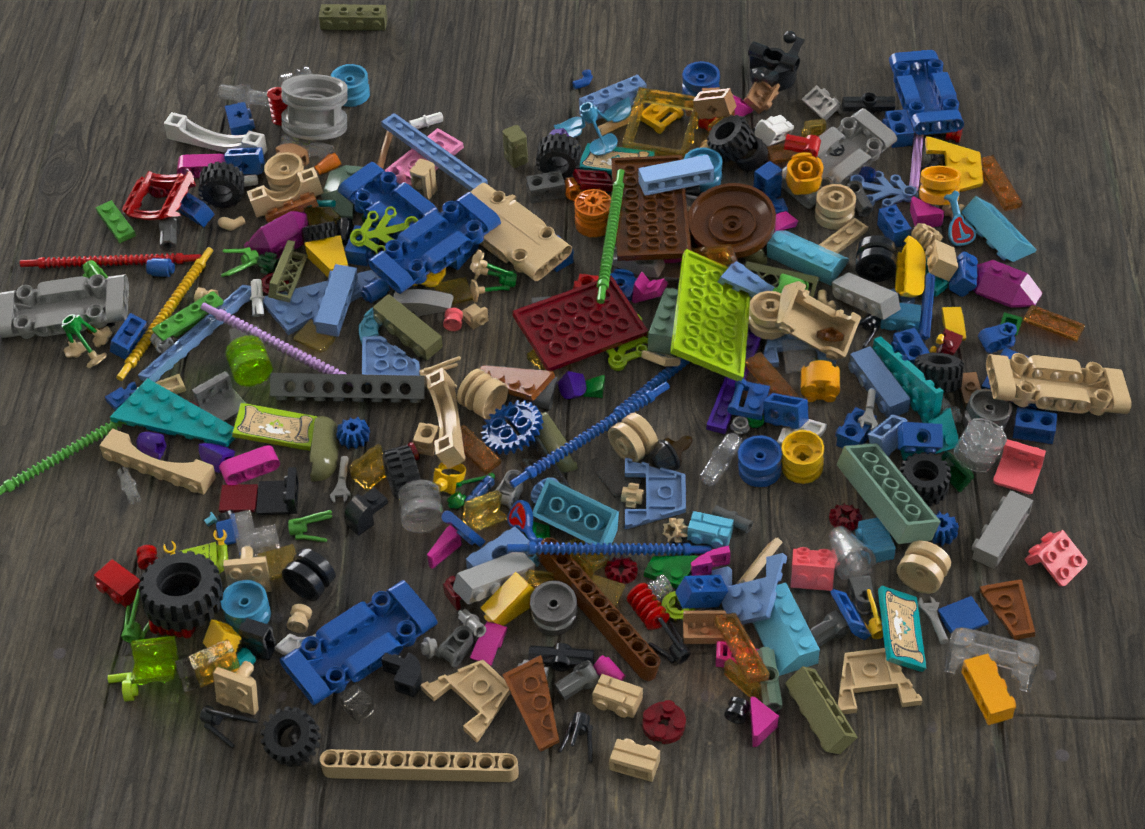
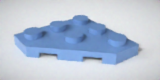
(384, 359)

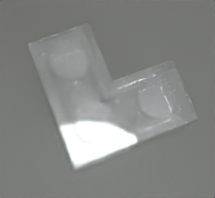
(259, 539)

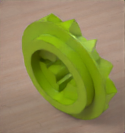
(669, 603)

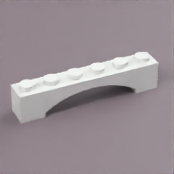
(183, 130)

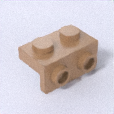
(761, 95)
(700, 627)

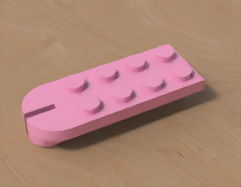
(402, 166)

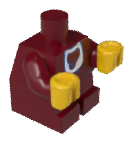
(948, 341)

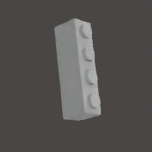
(866, 295)
(1002, 529)
(488, 577)

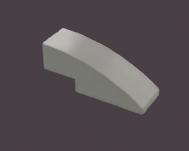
(650, 268)
(424, 301)

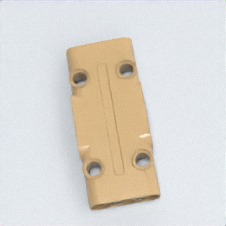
(521, 236)
(1058, 384)

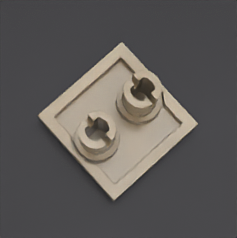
(248, 569)
(237, 688)

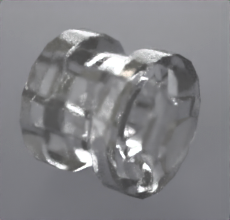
(660, 586)

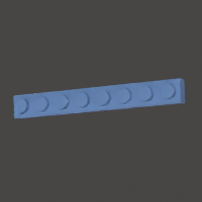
(433, 152)
(194, 336)

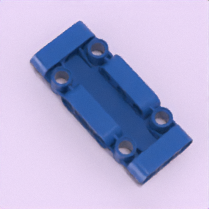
(926, 92)
(376, 190)
(434, 242)
(357, 641)

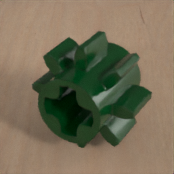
(267, 263)

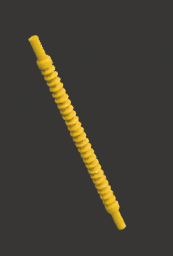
(165, 313)

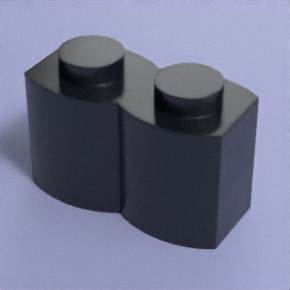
(257, 638)

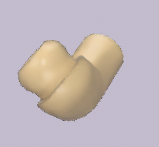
(230, 224)
(822, 297)

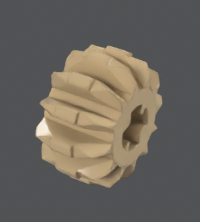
(925, 235)

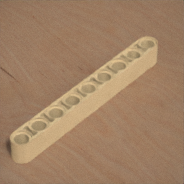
(409, 761)

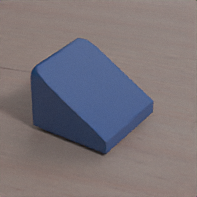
(227, 526)

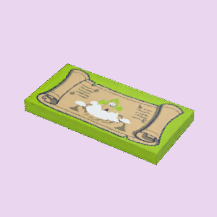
(274, 426)

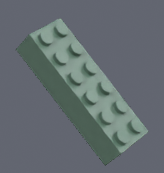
(888, 493)

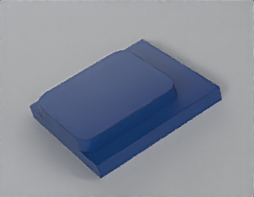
(962, 614)

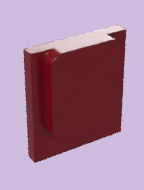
(238, 498)

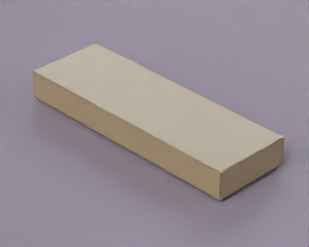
(845, 236)
(760, 561)

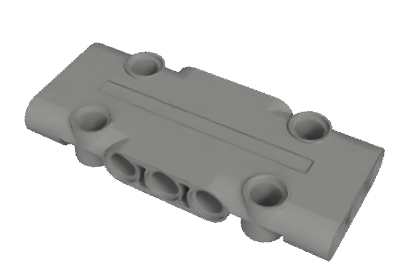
(863, 141)
(44, 308)

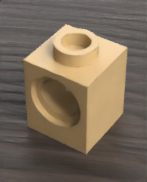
(425, 438)

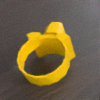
(448, 483)

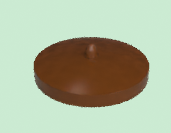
(732, 216)

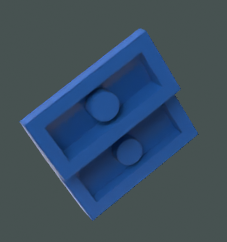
(850, 614)

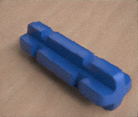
(481, 488)

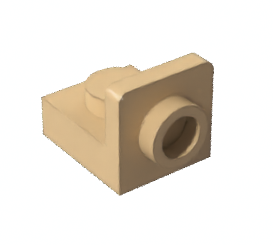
(475, 316)

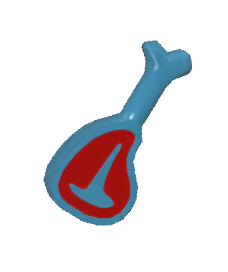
(959, 231)

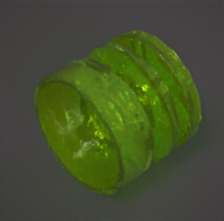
(248, 361)

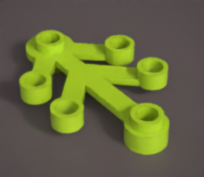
(381, 231)
(619, 359)

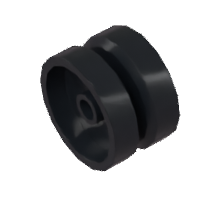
(876, 258)
(308, 574)

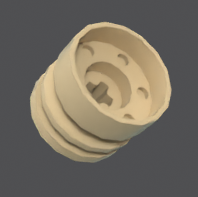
(482, 393)

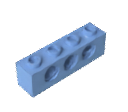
(613, 94)

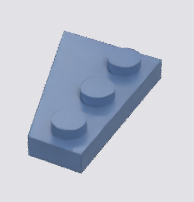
(744, 279)

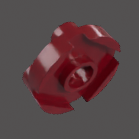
(664, 711)

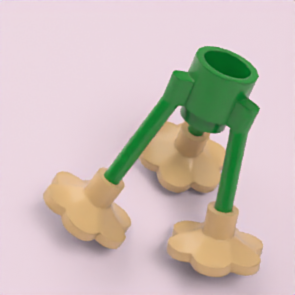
(478, 266)
(72, 325)

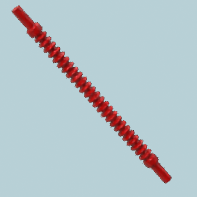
(42, 262)

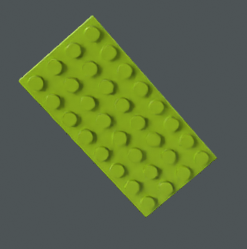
(710, 318)

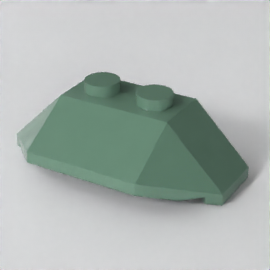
(335, 178)

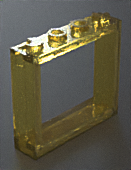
(666, 99)

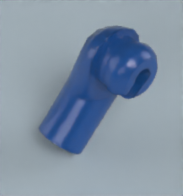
(584, 81)

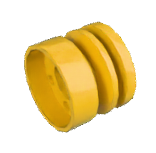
(802, 456)

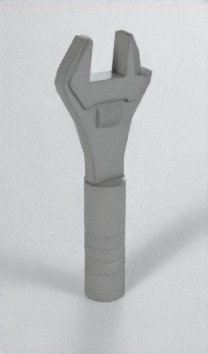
(868, 417)
(340, 489)
(930, 610)

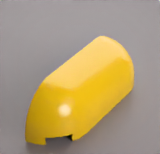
(910, 269)

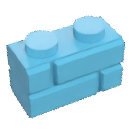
(710, 530)

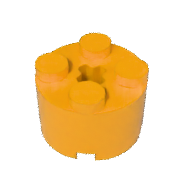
(804, 173)
(820, 381)

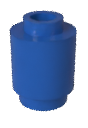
(160, 267)
(375, 290)

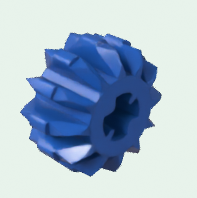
(353, 433)
(946, 530)

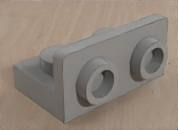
(821, 103)

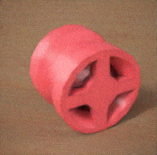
(453, 319)

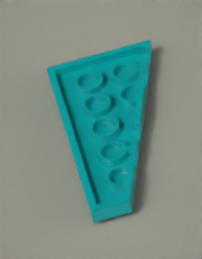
(922, 394)
(171, 414)

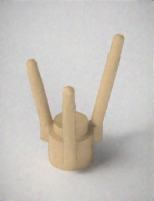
(426, 371)

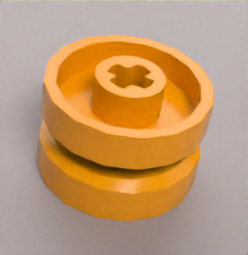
(938, 182)

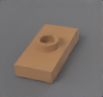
(969, 385)

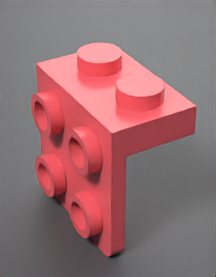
(1019, 467)
(1058, 556)
(812, 569)

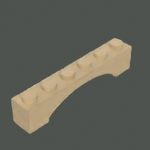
(450, 443)
(195, 475)

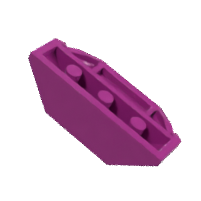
(275, 234)
(1006, 285)

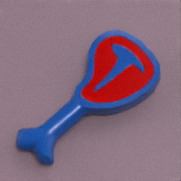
(522, 518)

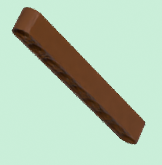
(603, 613)

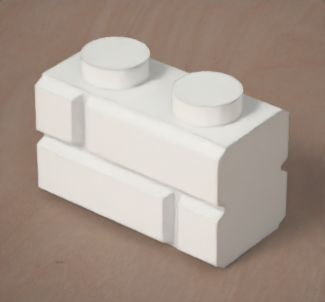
(773, 129)

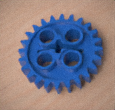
(523, 418)

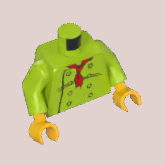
(215, 552)

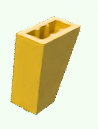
(326, 253)
(508, 601)

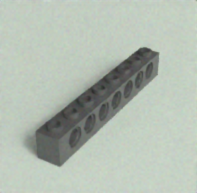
(279, 384)

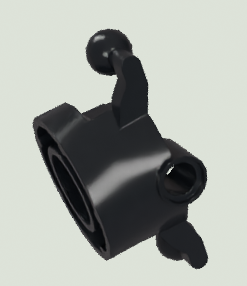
(775, 65)

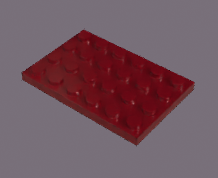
(578, 327)

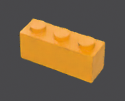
(988, 689)

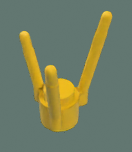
(875, 624)

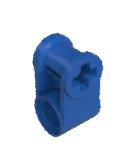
(997, 337)

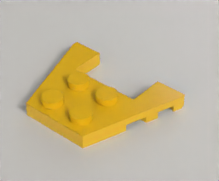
(961, 158)

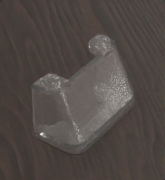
(1006, 652)

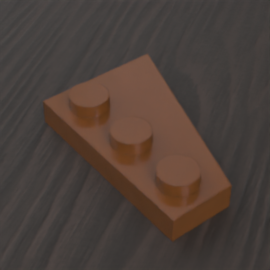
(305, 200)
(1011, 607)

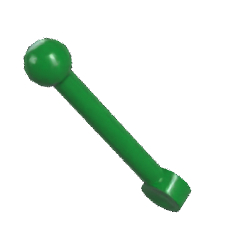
(459, 484)

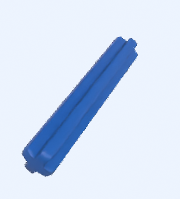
(927, 307)

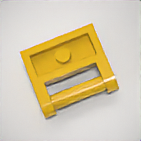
(654, 113)

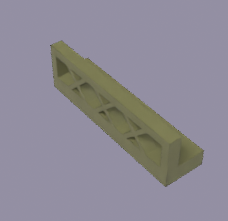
(777, 272)
(281, 273)

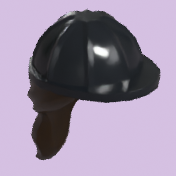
(668, 452)

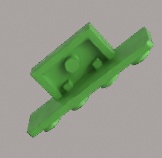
(186, 318)

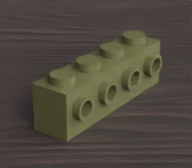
(352, 17)
(407, 327)
(821, 710)

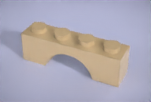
(264, 199)

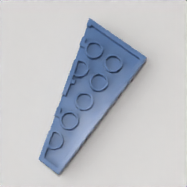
(305, 303)

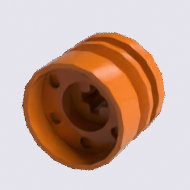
(592, 212)

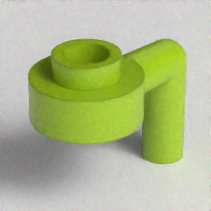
(128, 690)

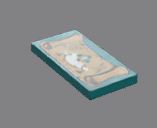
(603, 162)
(901, 629)

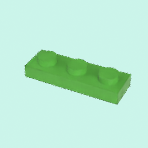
(115, 221)

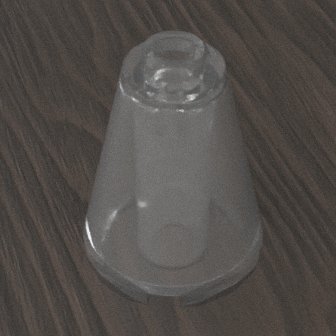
(850, 554)

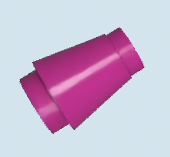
(609, 668)

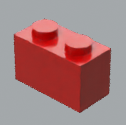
(117, 583)

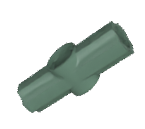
(770, 688)

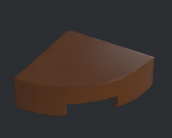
(830, 334)

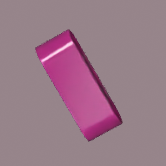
(196, 163)
(249, 465)

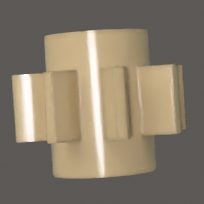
(632, 495)
(675, 530)

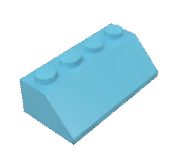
(997, 230)
(805, 256)
(576, 513)
(788, 634)

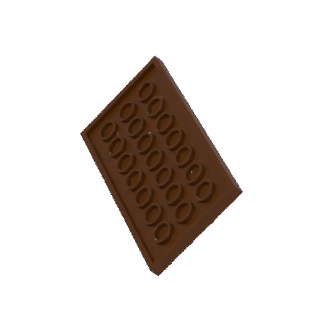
(650, 224)

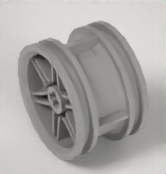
(314, 107)

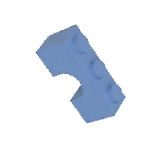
(496, 548)

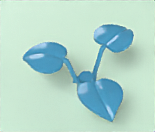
(605, 143)

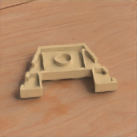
(871, 672)
(479, 687)

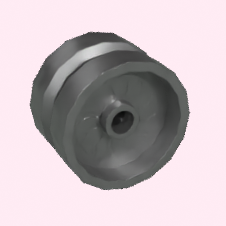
(984, 406)
(553, 608)

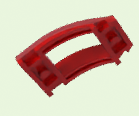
(176, 183)

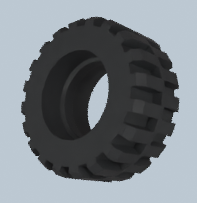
(185, 610)

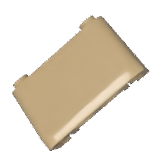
(805, 316)

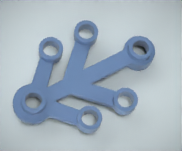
(886, 189)

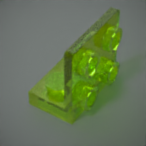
(154, 660)

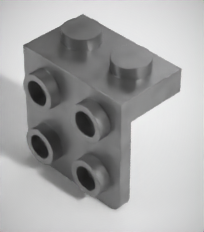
(218, 397)

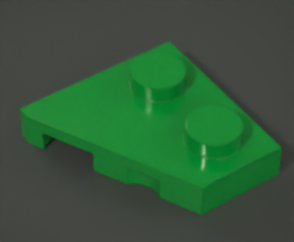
(672, 567)

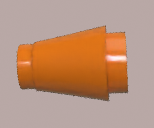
(328, 164)
(572, 189)

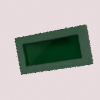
(960, 475)

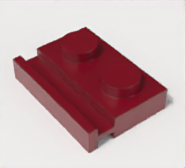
(593, 180)

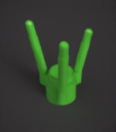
(248, 259)
(91, 268)
(299, 525)
(132, 630)

